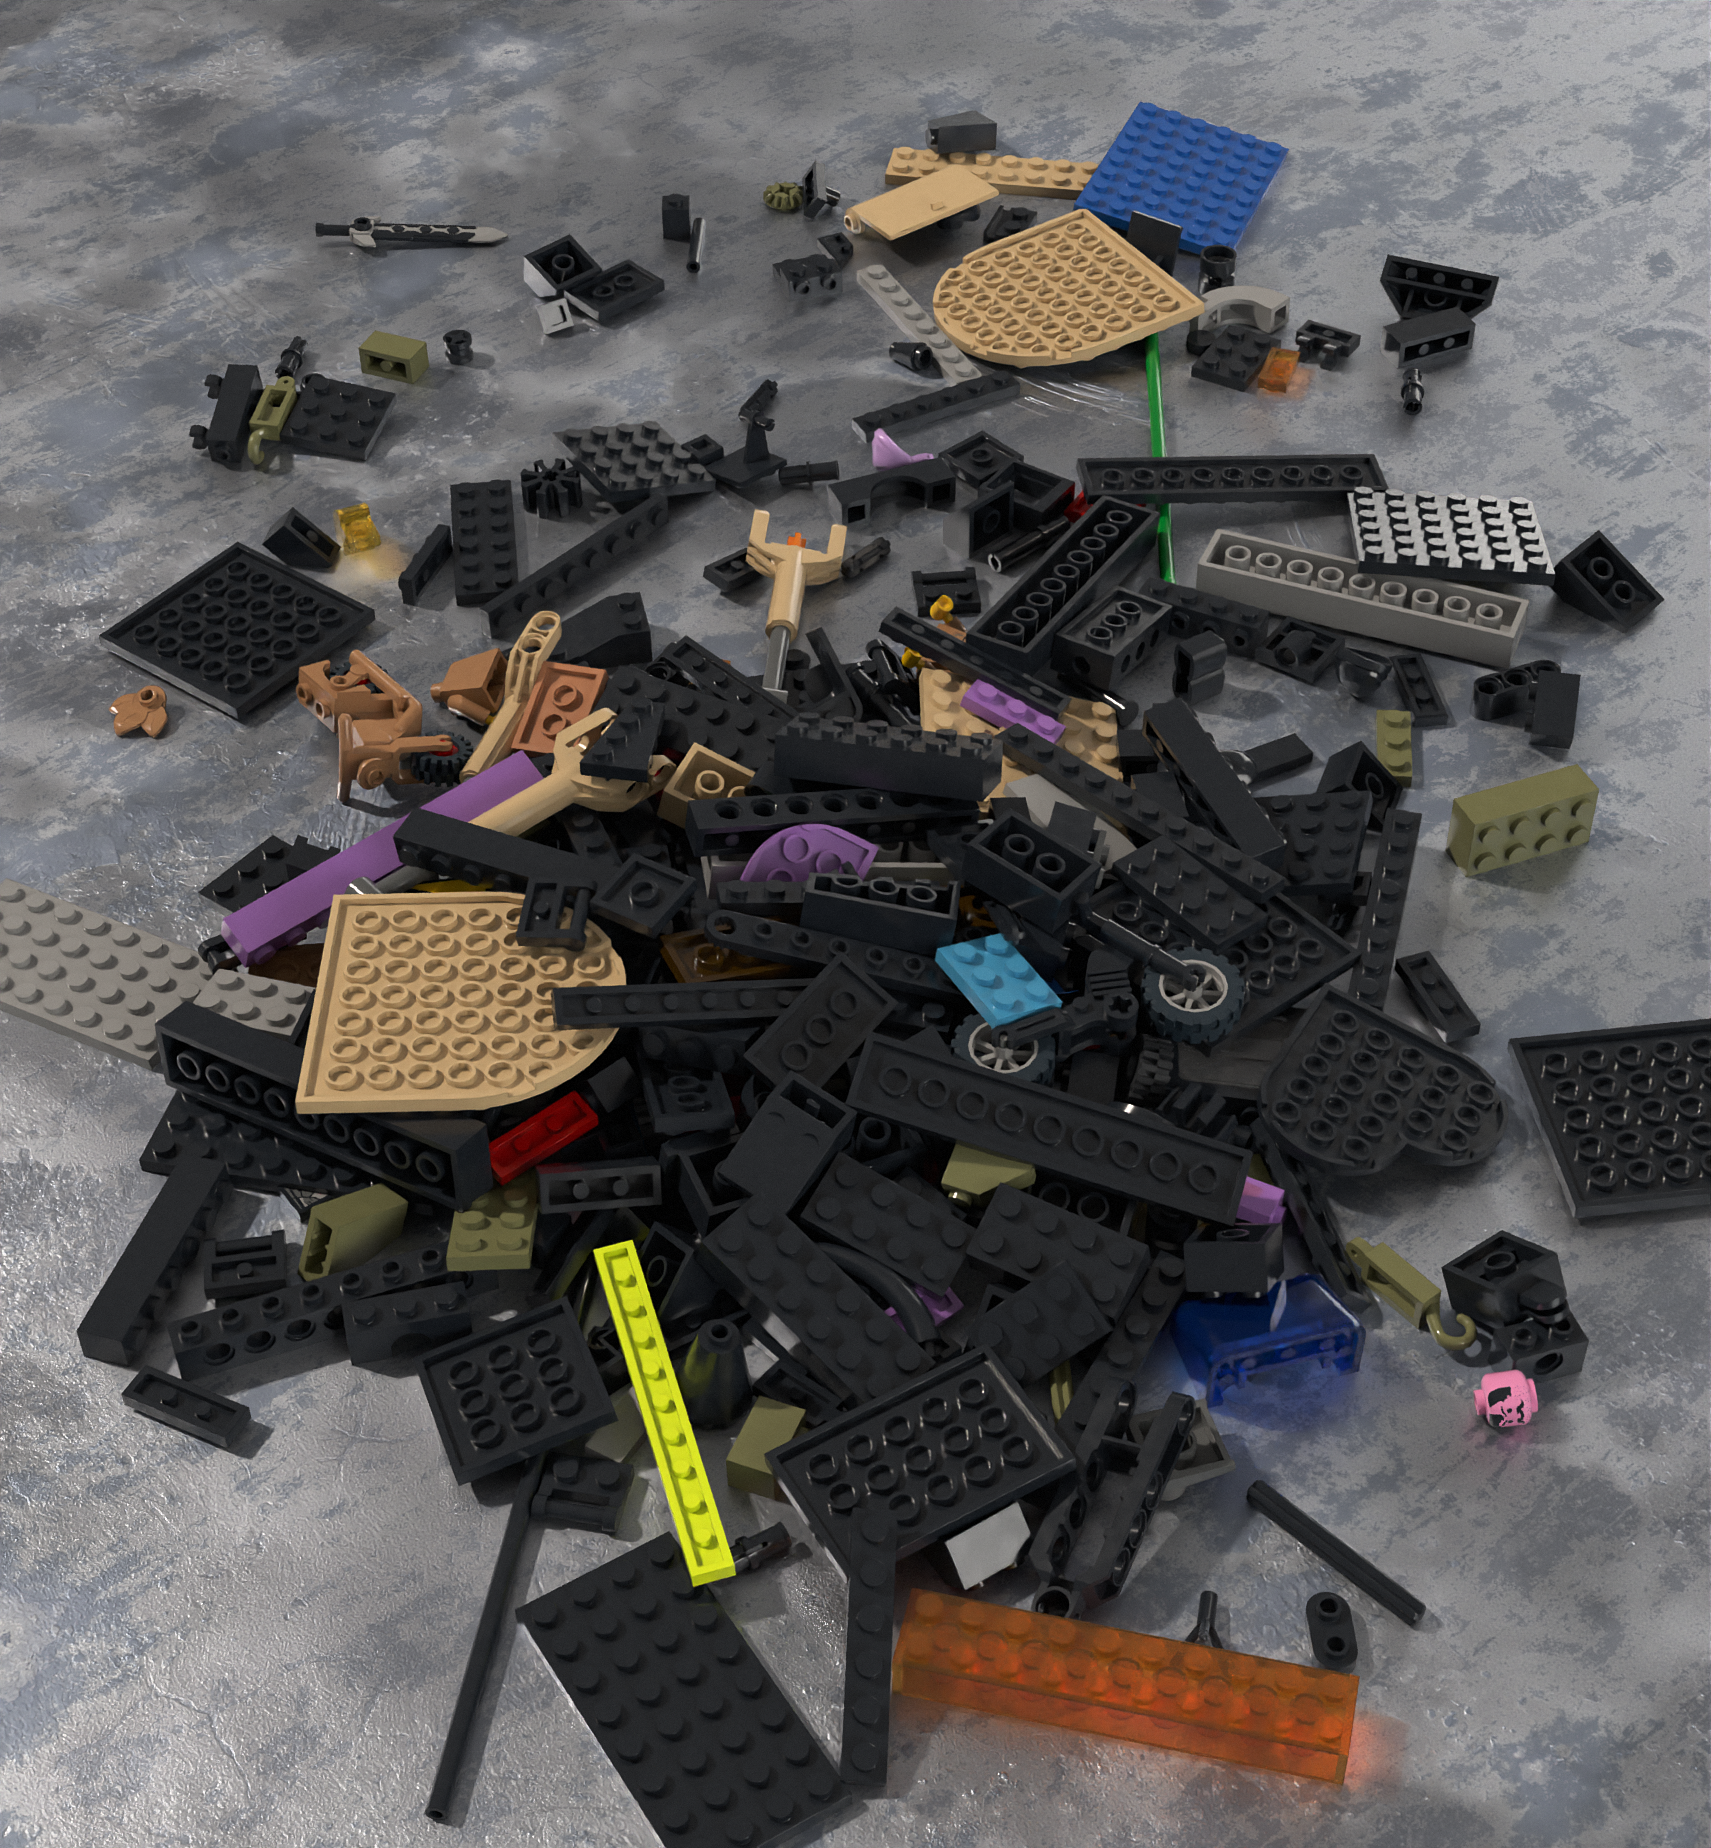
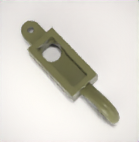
(269, 420)
(1407, 1291)

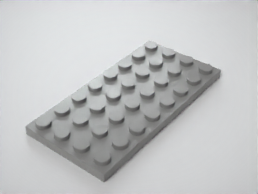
(91, 974)

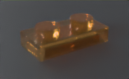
(1278, 370)

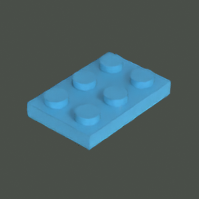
(996, 980)

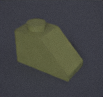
(975, 1176)

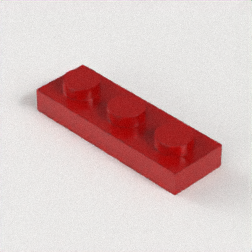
(540, 1136)

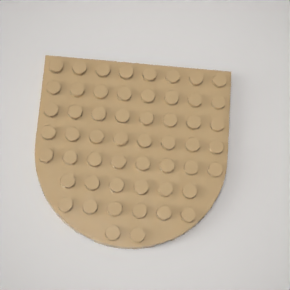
(1057, 295)
(441, 1006)

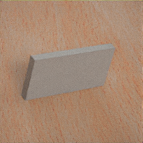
(1041, 797)

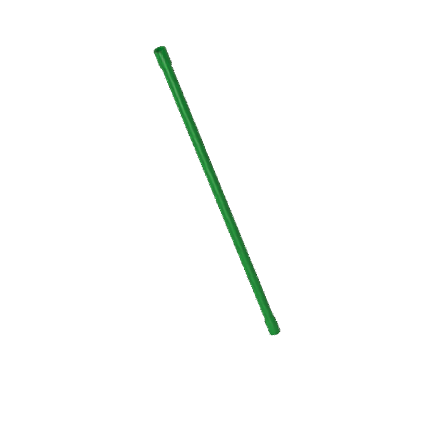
(1158, 449)

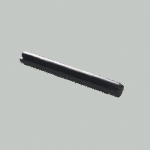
(1336, 1552)

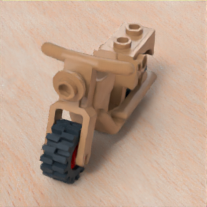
(378, 727)

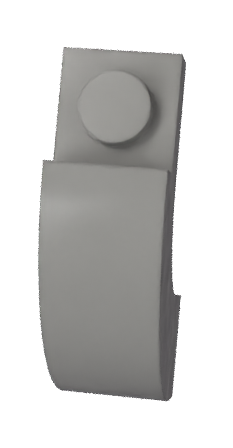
(1242, 305)

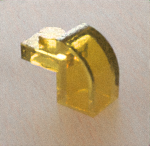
(355, 529)

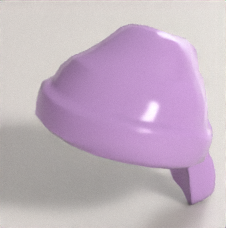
(890, 456)

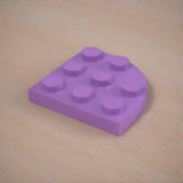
(808, 849)

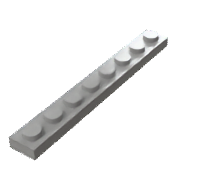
(916, 324)

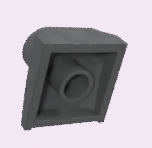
(1201, 1456)

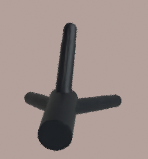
(1206, 1621)

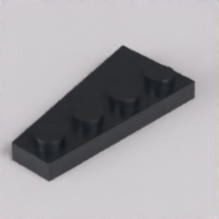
(627, 744)

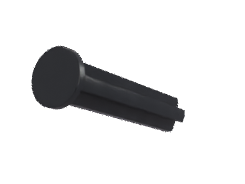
(1125, 710)

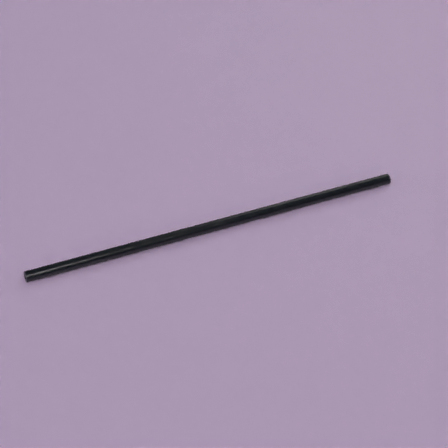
(499, 1590)

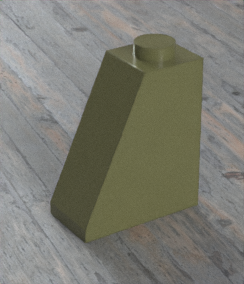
(351, 1230)

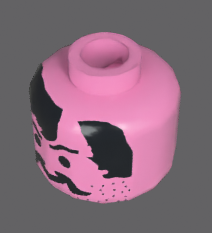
(1506, 1398)

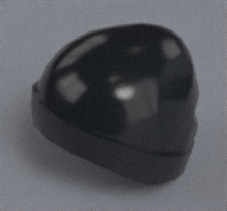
(1361, 671)

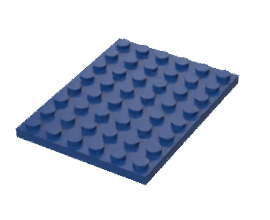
(1183, 175)

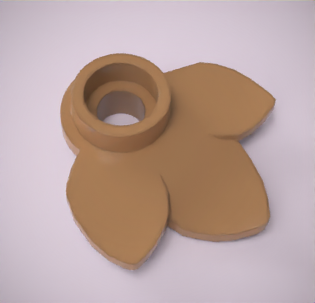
(140, 709)

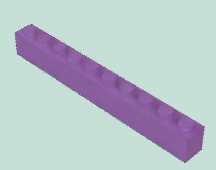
(306, 901)

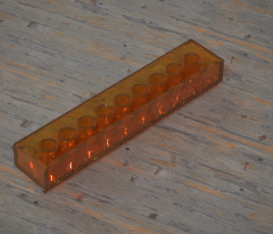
(1126, 1685)

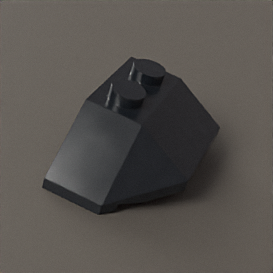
(1427, 288)

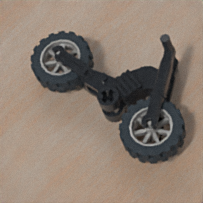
(1109, 1003)

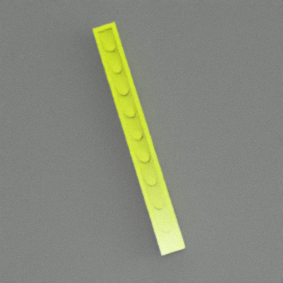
(664, 1415)

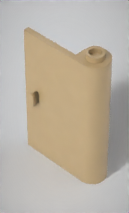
(920, 202)

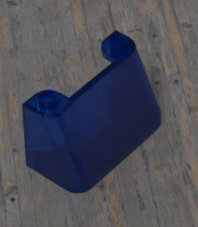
(1242, 1336)

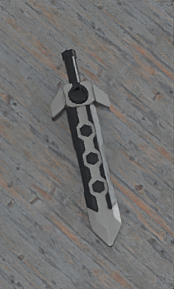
(367, 229)

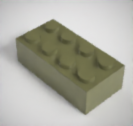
(1521, 820)

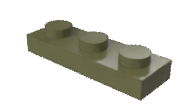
(1394, 743)

